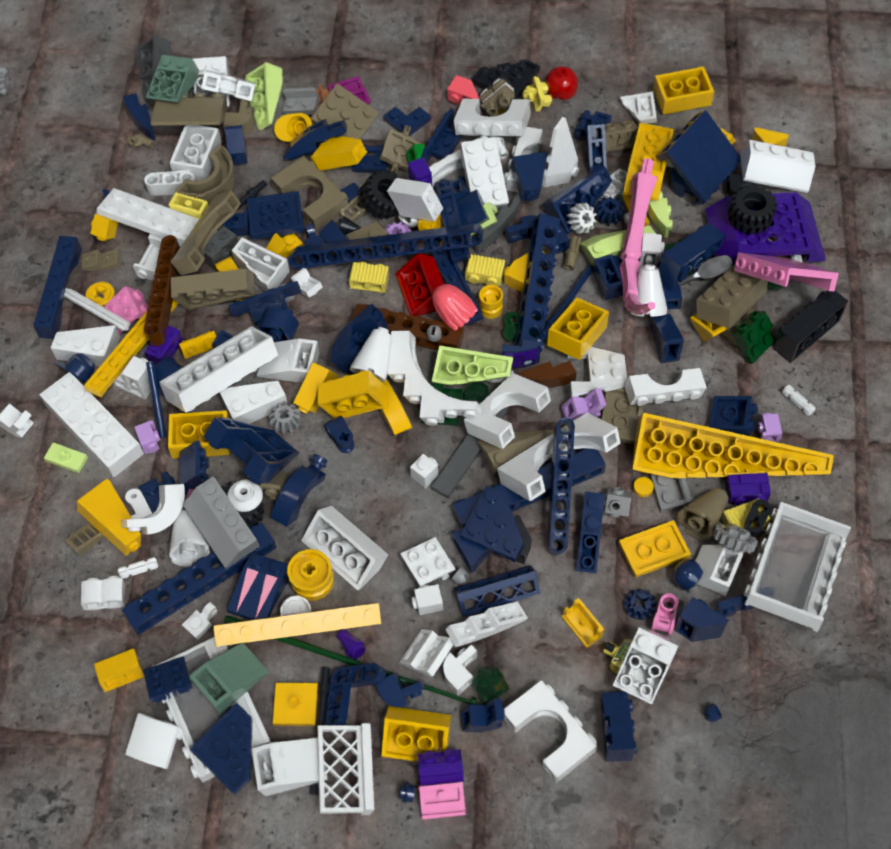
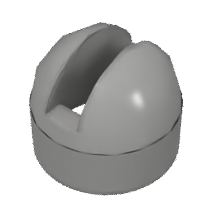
(438, 333)
(461, 576)

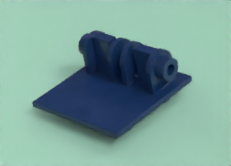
(167, 678)

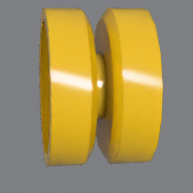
(311, 574)

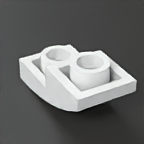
(618, 182)

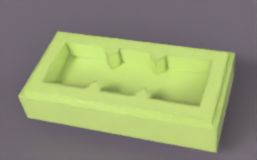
(66, 457)

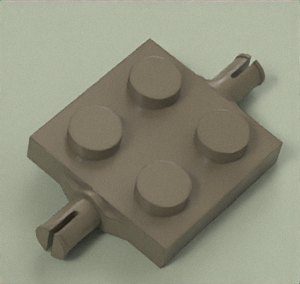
(395, 149)

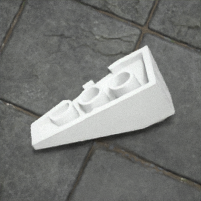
(562, 157)

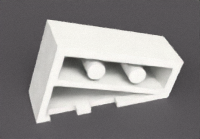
(252, 401)

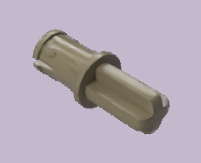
(572, 253)

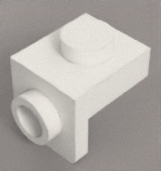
(308, 285)

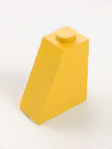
(338, 153)
(308, 394)

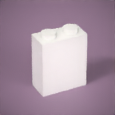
(415, 199)

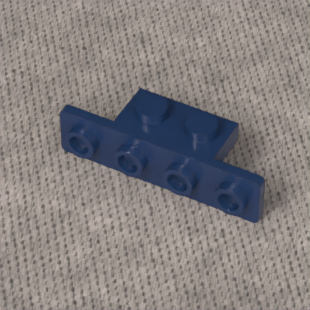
(444, 139)
(257, 304)

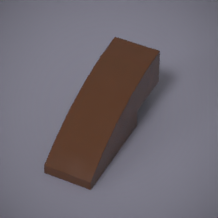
(551, 376)

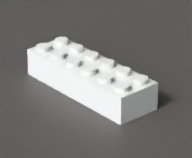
(218, 369)
(91, 424)

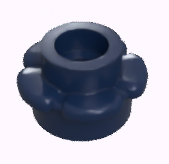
(318, 461)
(406, 792)

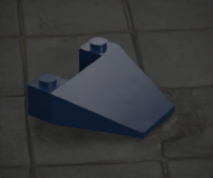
(256, 446)

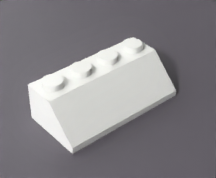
(777, 166)
(346, 546)

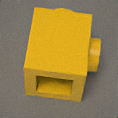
(103, 227)

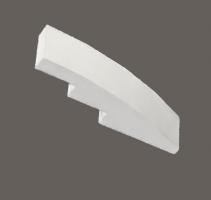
(486, 624)

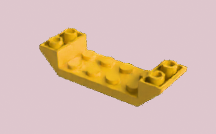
(648, 144)

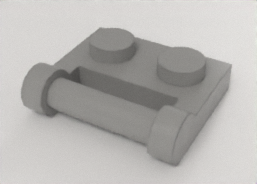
(666, 493)

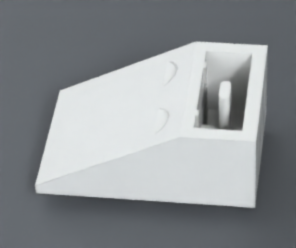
(214, 64)
(292, 360)
(646, 664)
(286, 765)

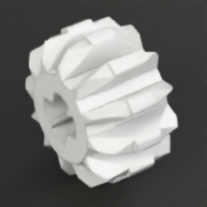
(582, 218)

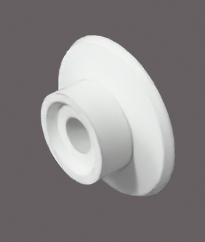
(248, 501)

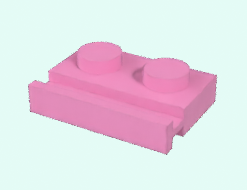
(442, 800)

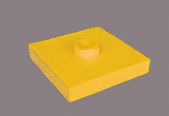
(295, 704)

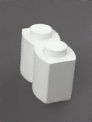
(103, 593)

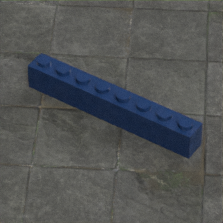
(586, 465)

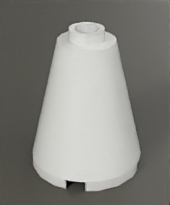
(651, 290)
(374, 354)
(187, 541)

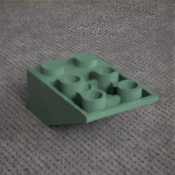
(172, 78)
(228, 676)

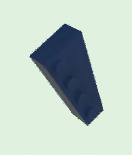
(689, 255)

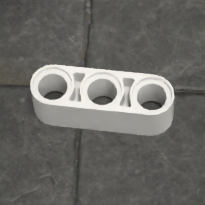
(166, 182)

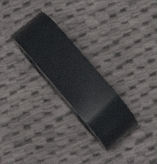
(754, 516)

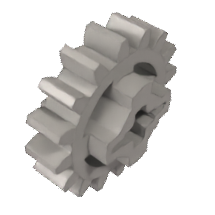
(735, 538)

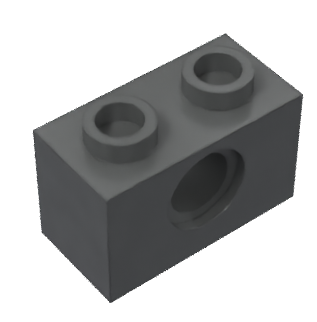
(219, 246)

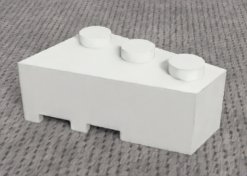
(267, 267)
(93, 342)

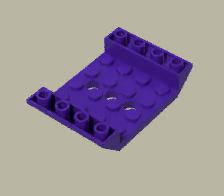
(791, 227)

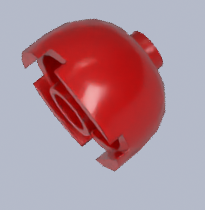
(561, 83)

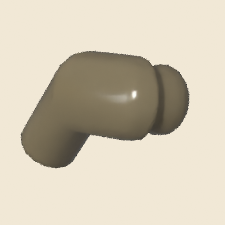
(139, 140)

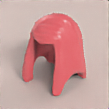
(453, 306)

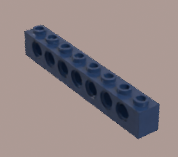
(549, 226)
(194, 587)

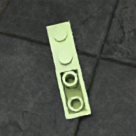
(659, 215)

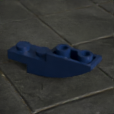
(308, 139)
(590, 532)

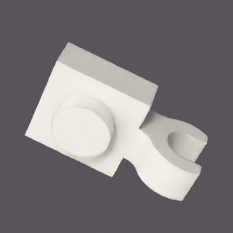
(199, 623)

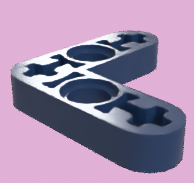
(343, 686)

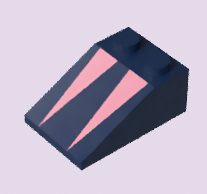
(258, 587)

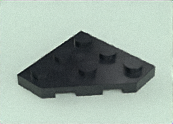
(518, 74)

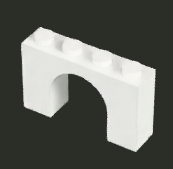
(511, 123)
(512, 391)
(540, 702)

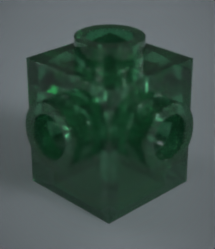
(490, 683)

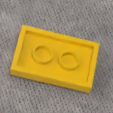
(654, 548)

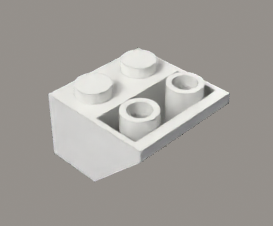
(718, 567)

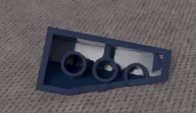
(583, 191)

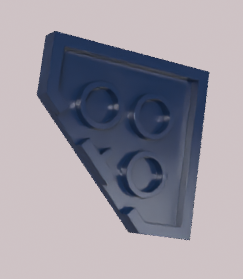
(493, 526)
(228, 749)

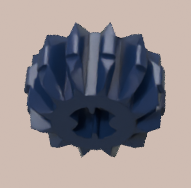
(609, 210)

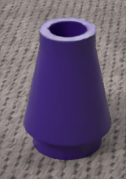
(352, 645)

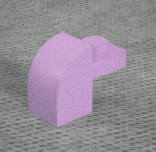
(590, 404)

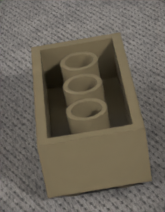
(730, 298)

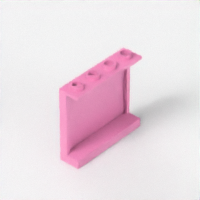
(780, 270)

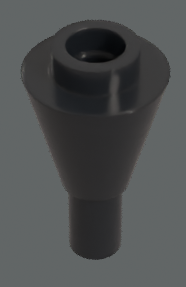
(347, 225)

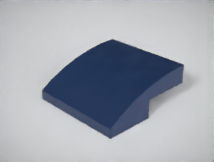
(472, 209)

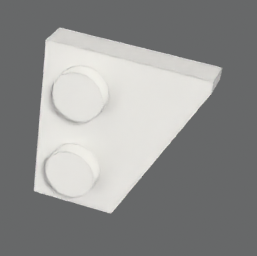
(641, 107)

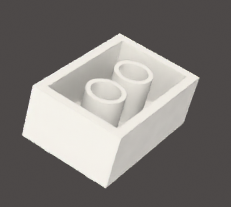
(194, 150)

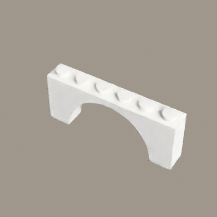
(522, 471)

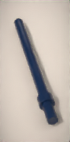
(567, 301)

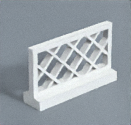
(364, 769)

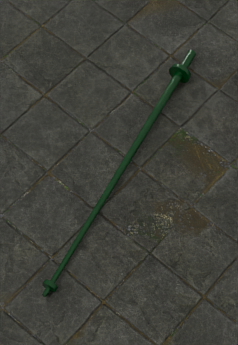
(318, 650)

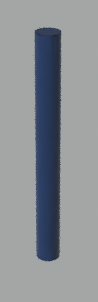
(156, 399)

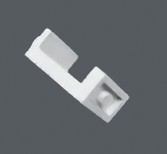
(147, 265)

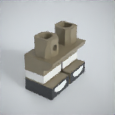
(497, 95)

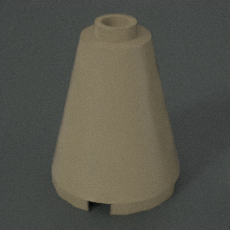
(703, 514)

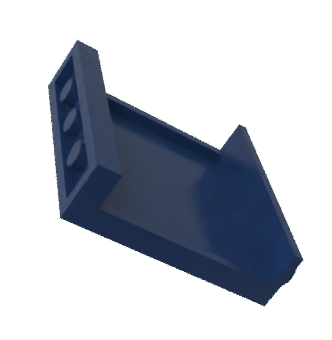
(701, 156)

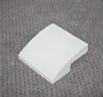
(427, 652)
(152, 740)

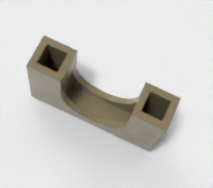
(304, 174)

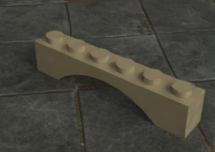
(191, 253)

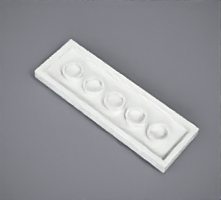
(146, 215)

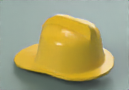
(291, 125)

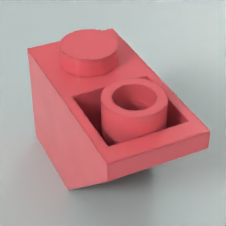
(461, 89)

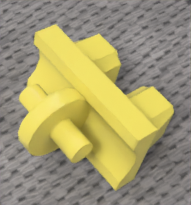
(535, 94)

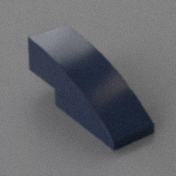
(139, 115)

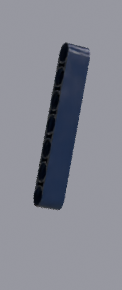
(564, 477)

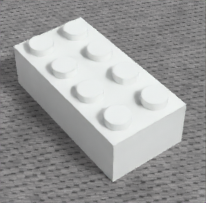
(484, 170)

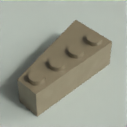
(212, 288)

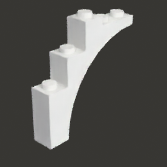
(434, 405)

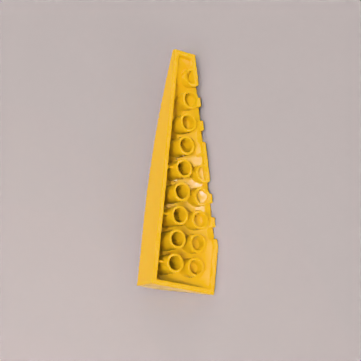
(697, 451)

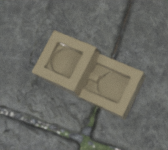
(101, 261)

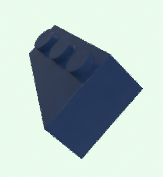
(618, 726)

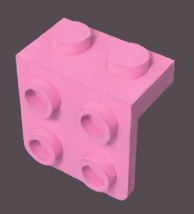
(128, 305)

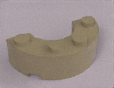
(219, 181)

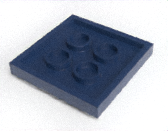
(274, 215)

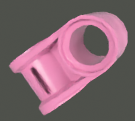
(665, 617)

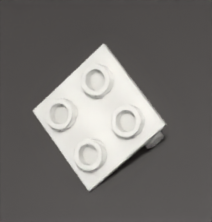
(428, 562)

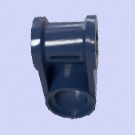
(340, 434)

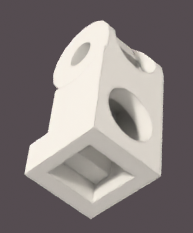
(138, 504)

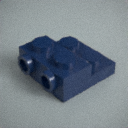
(733, 414)

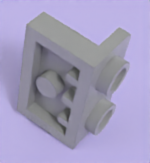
(301, 101)

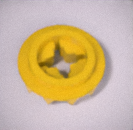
(103, 288)

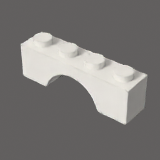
(526, 144)
(644, 390)

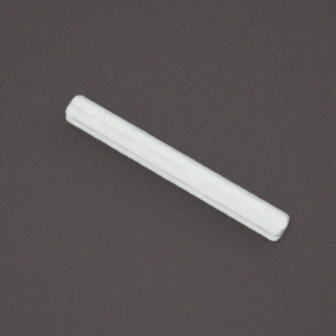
(96, 309)

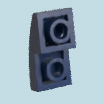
(333, 233)

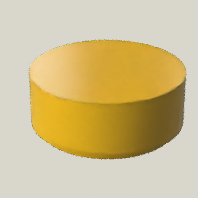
(643, 487)

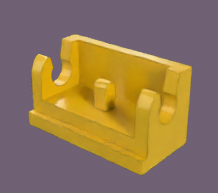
(583, 623)
(119, 670)

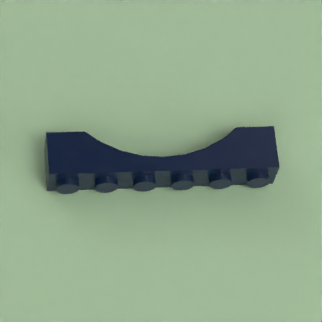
(50, 308)

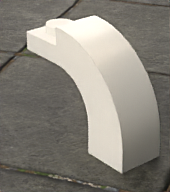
(168, 510)

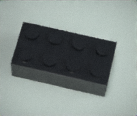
(810, 324)

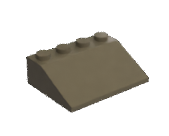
(191, 110)

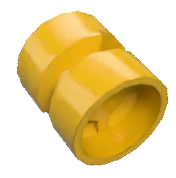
(491, 301)

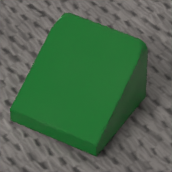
(415, 152)

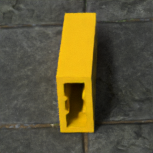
(105, 511)

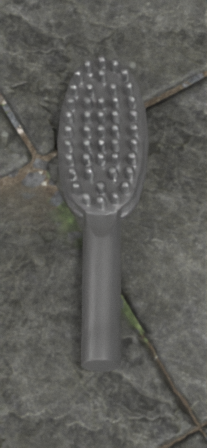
(710, 269)

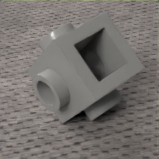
(617, 502)

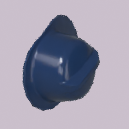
(79, 366)

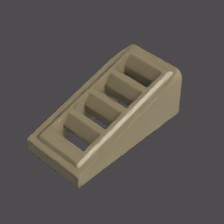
(353, 204)
(85, 545)

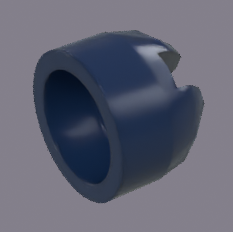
(713, 712)

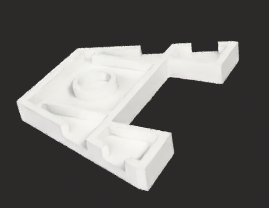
(605, 371)

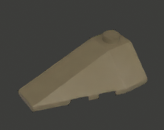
(523, 440)

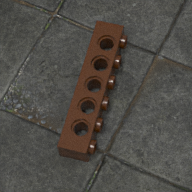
(418, 325)

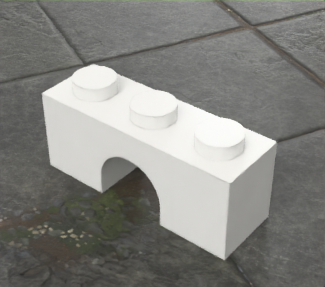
(227, 84)

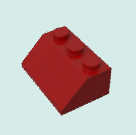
(418, 282)

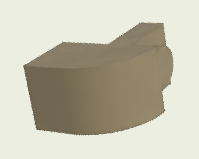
(242, 118)

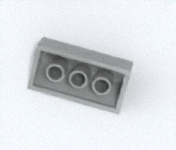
(220, 523)

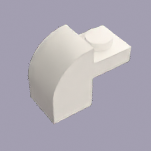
(15, 421)
(455, 670)

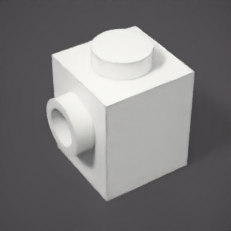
(424, 470)
(427, 599)

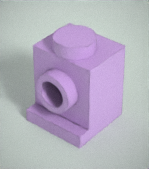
(769, 427)
(148, 436)

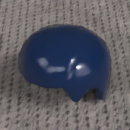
(687, 574)

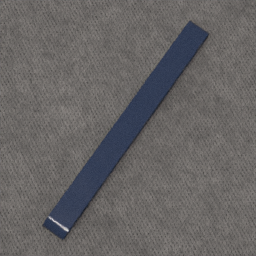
(392, 240)

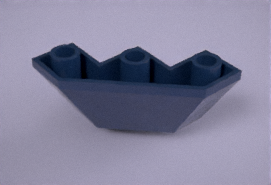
(354, 336)

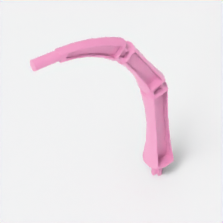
(642, 189)

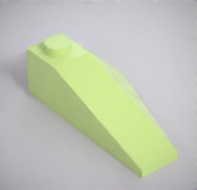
(266, 92)
(606, 244)
(464, 366)

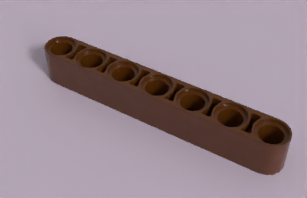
(160, 298)

